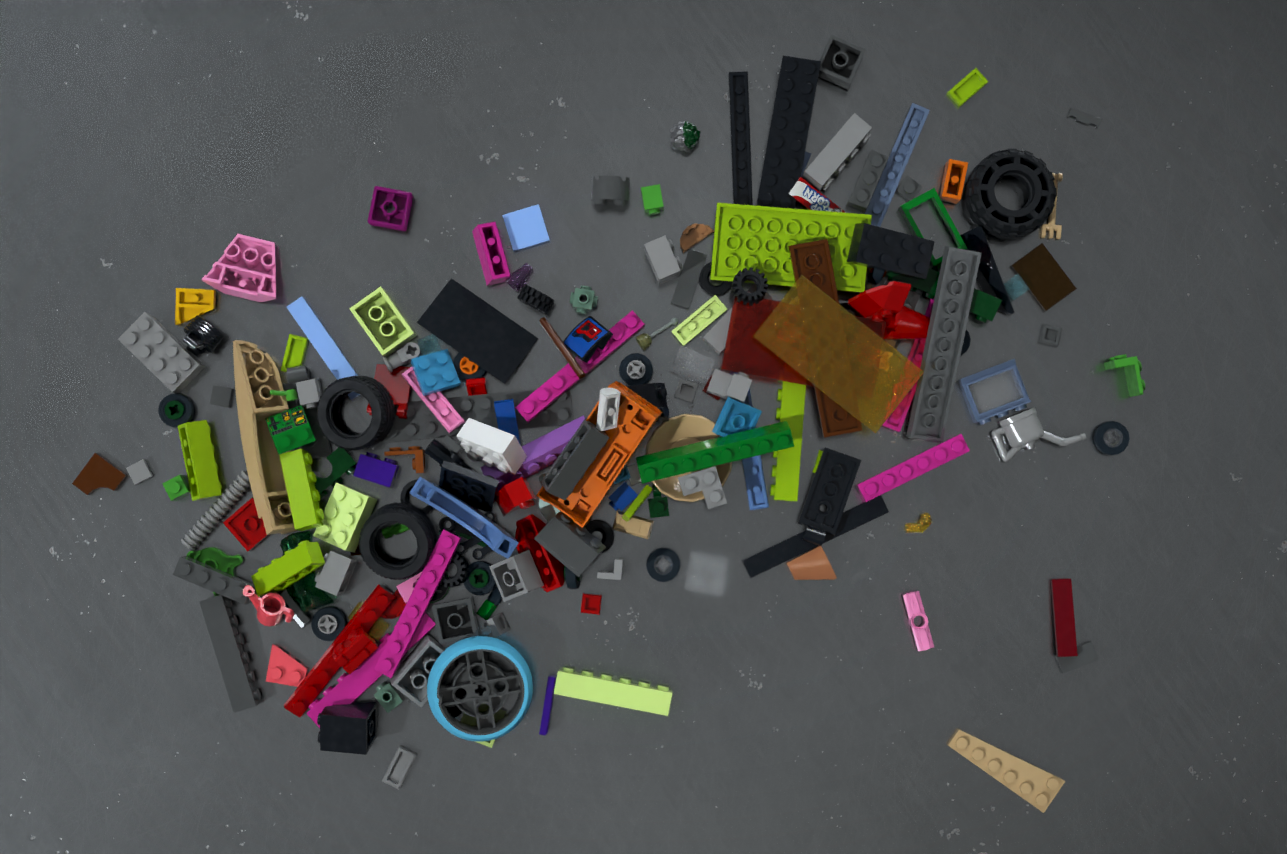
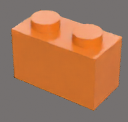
(953, 181)

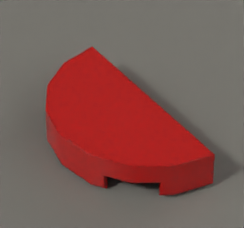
(395, 608)

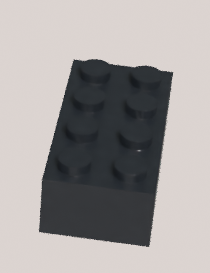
(890, 251)

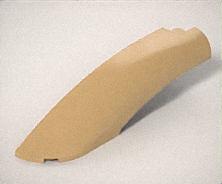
(254, 378)

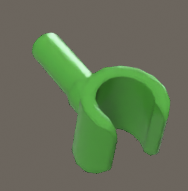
(291, 394)

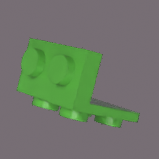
(1132, 372)

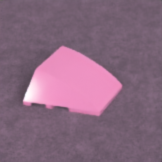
(246, 269)

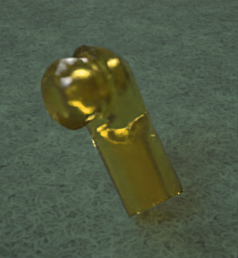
(919, 527)

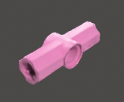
(921, 633)

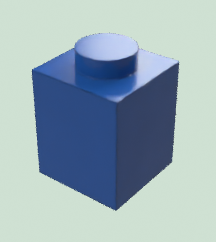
(622, 497)

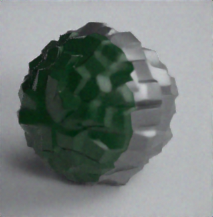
(684, 136)

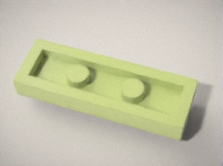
(699, 320)

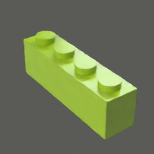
(199, 460)
(301, 489)
(288, 568)

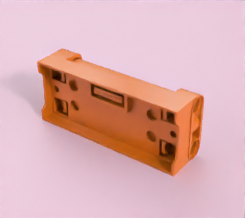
(612, 458)

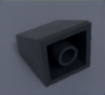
(656, 395)
(348, 727)

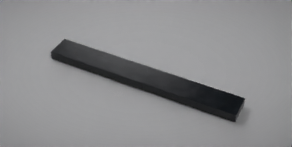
(740, 138)
(796, 545)

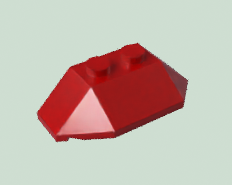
(881, 301)
(548, 566)

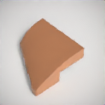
(811, 566)

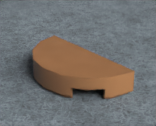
(693, 235)

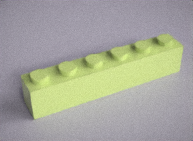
(613, 692)

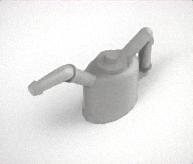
(1023, 431)

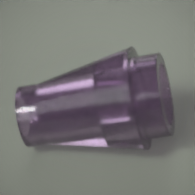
(519, 277)

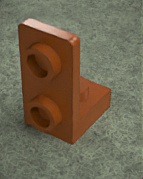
(418, 462)

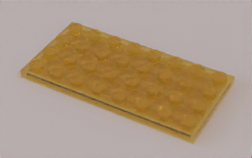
(838, 354)

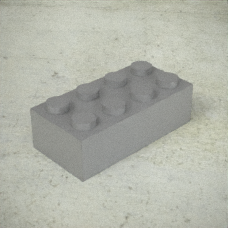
(839, 150)
(161, 353)

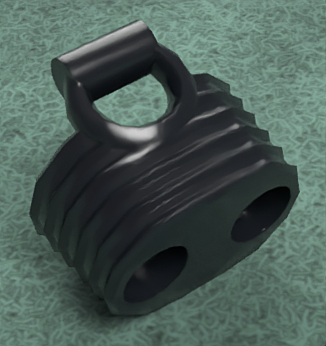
(201, 330)

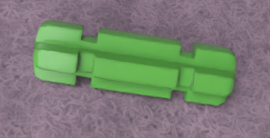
(394, 529)

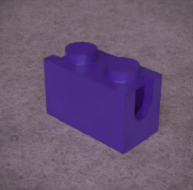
(376, 470)

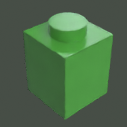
(652, 199)
(177, 487)

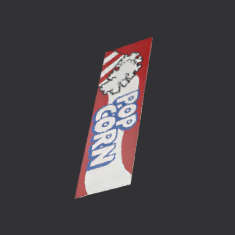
(812, 198)

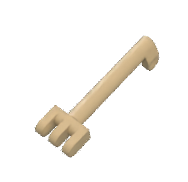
(1051, 227)

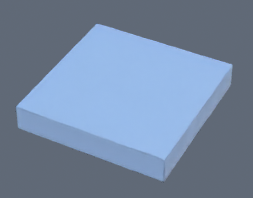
(526, 228)

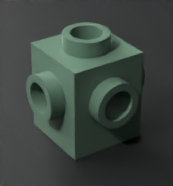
(587, 306)

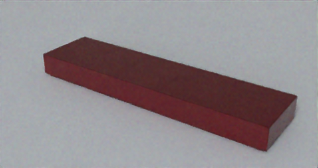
(1064, 617)

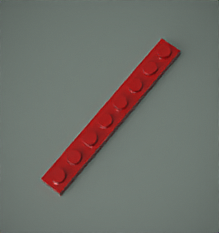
(326, 666)

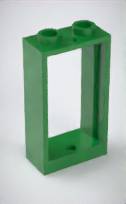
(920, 200)

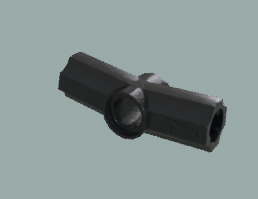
(440, 453)

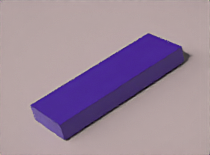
(545, 721)

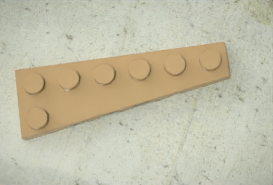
(1018, 775)

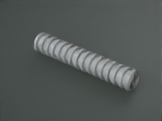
(217, 511)

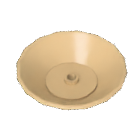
(680, 432)

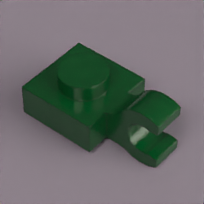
(658, 505)

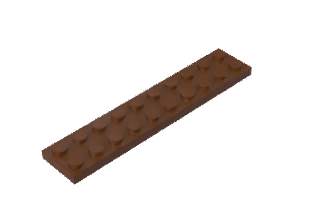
(815, 264)

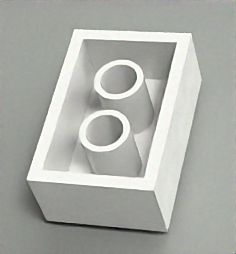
(491, 446)

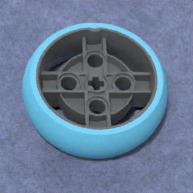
(515, 682)

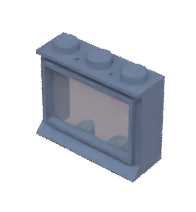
(994, 392)

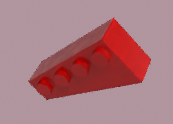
(515, 496)

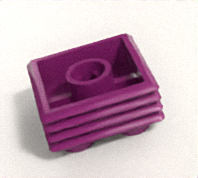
(384, 198)

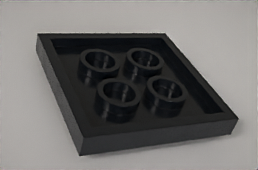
(469, 485)

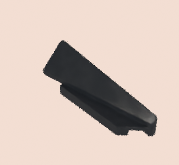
(988, 273)

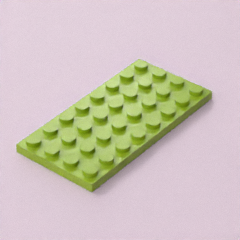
(761, 236)

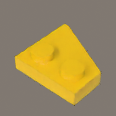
(193, 302)

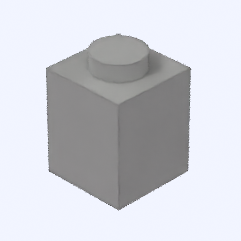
(309, 393)

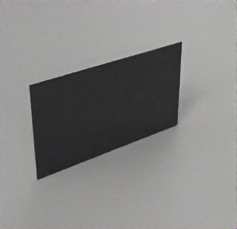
(477, 330)

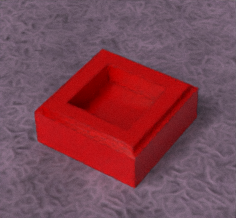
(476, 386)
(591, 603)

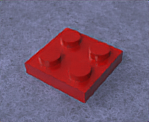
(247, 526)

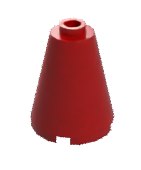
(907, 325)

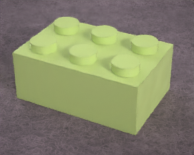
(383, 322)
(345, 517)

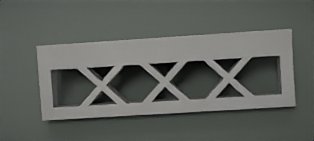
(616, 574)

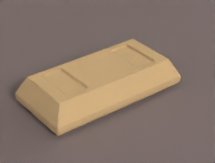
(635, 526)

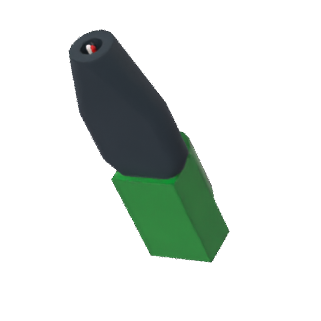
(489, 605)

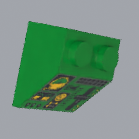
(290, 429)

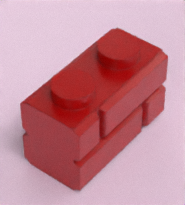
(354, 650)

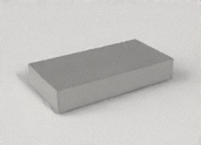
(399, 767)

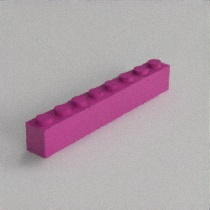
(355, 684)

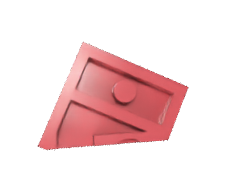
(284, 668)

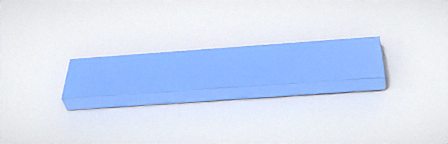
(321, 341)

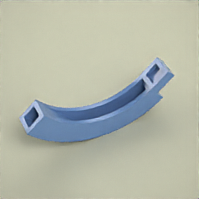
(465, 515)

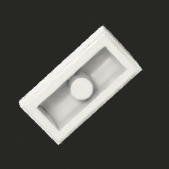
(608, 409)

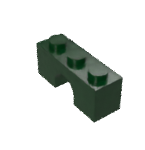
(342, 464)

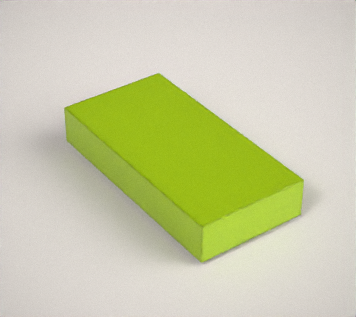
(967, 87)
(294, 352)
(637, 503)

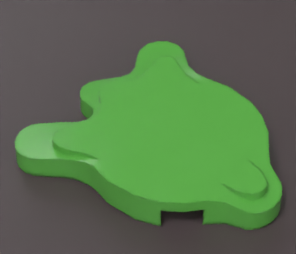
(218, 559)

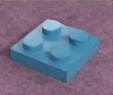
(435, 372)
(736, 418)

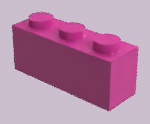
(491, 253)

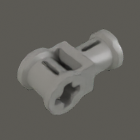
(402, 356)

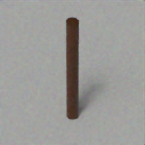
(561, 346)

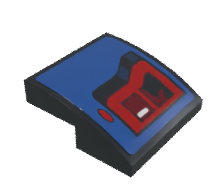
(587, 338)

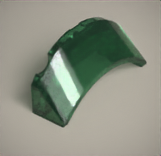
(304, 589)

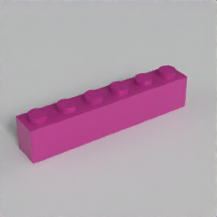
(912, 468)

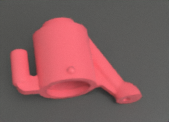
(269, 607)

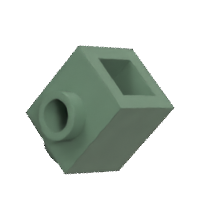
(388, 696)

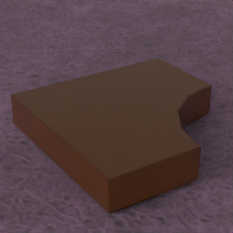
(99, 474)

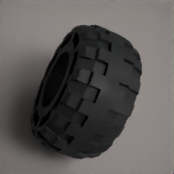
(994, 217)

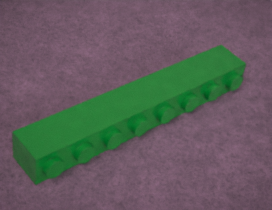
(714, 452)

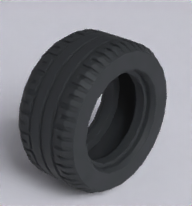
(330, 414)
(381, 562)

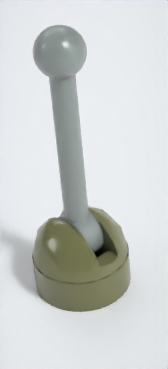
(645, 340)

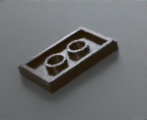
(1044, 277)

